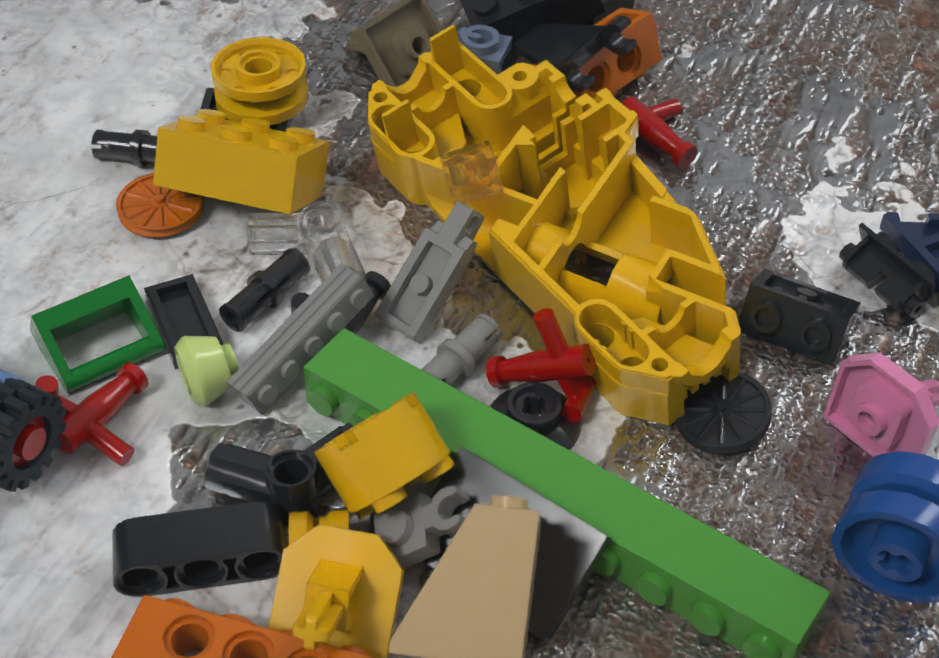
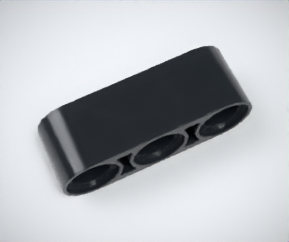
(197, 549)

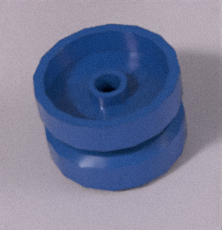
(892, 527)

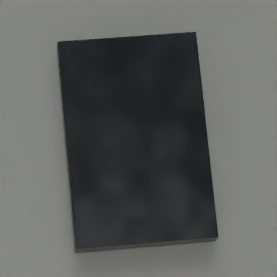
(566, 543)

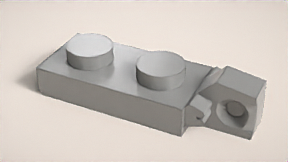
(430, 273)

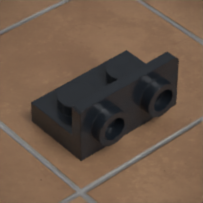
(797, 315)

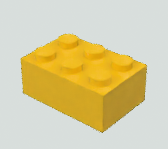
(241, 161)

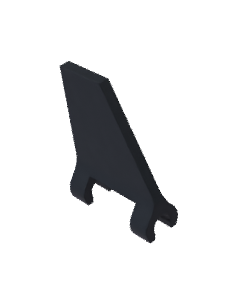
(573, 45)

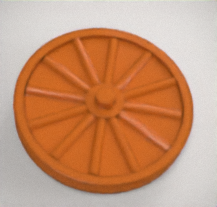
(157, 209)

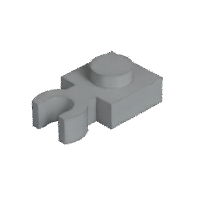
(417, 522)

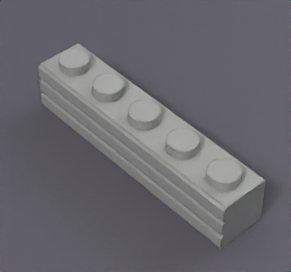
(300, 338)

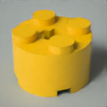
(385, 457)

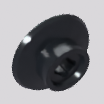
(537, 400)

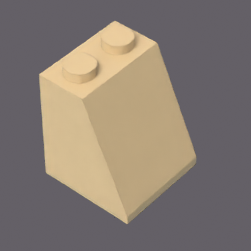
(479, 589)

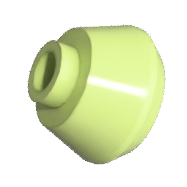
(205, 367)

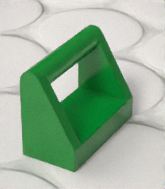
(88, 311)

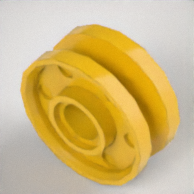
(260, 80)

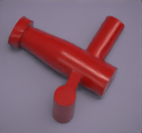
(659, 134)
(567, 364)
(87, 418)

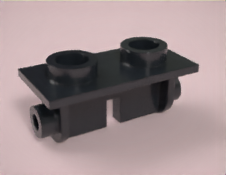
(904, 283)

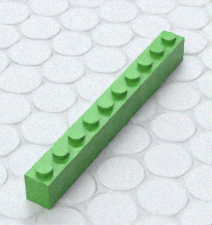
(653, 546)

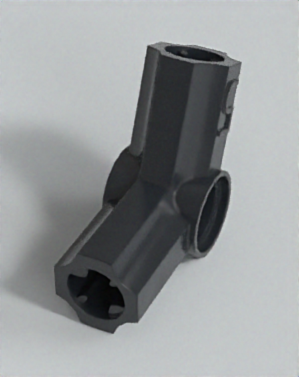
(287, 479)

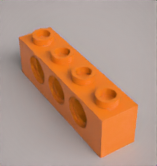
(618, 70)
(175, 627)

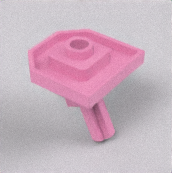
(883, 406)

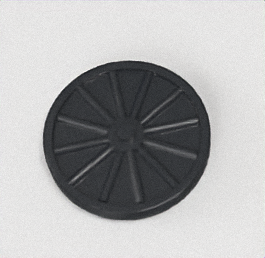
(725, 415)

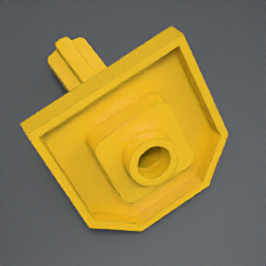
(338, 590)

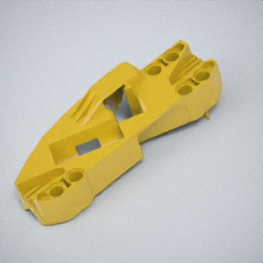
(568, 187)

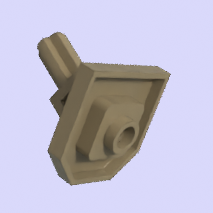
(396, 40)

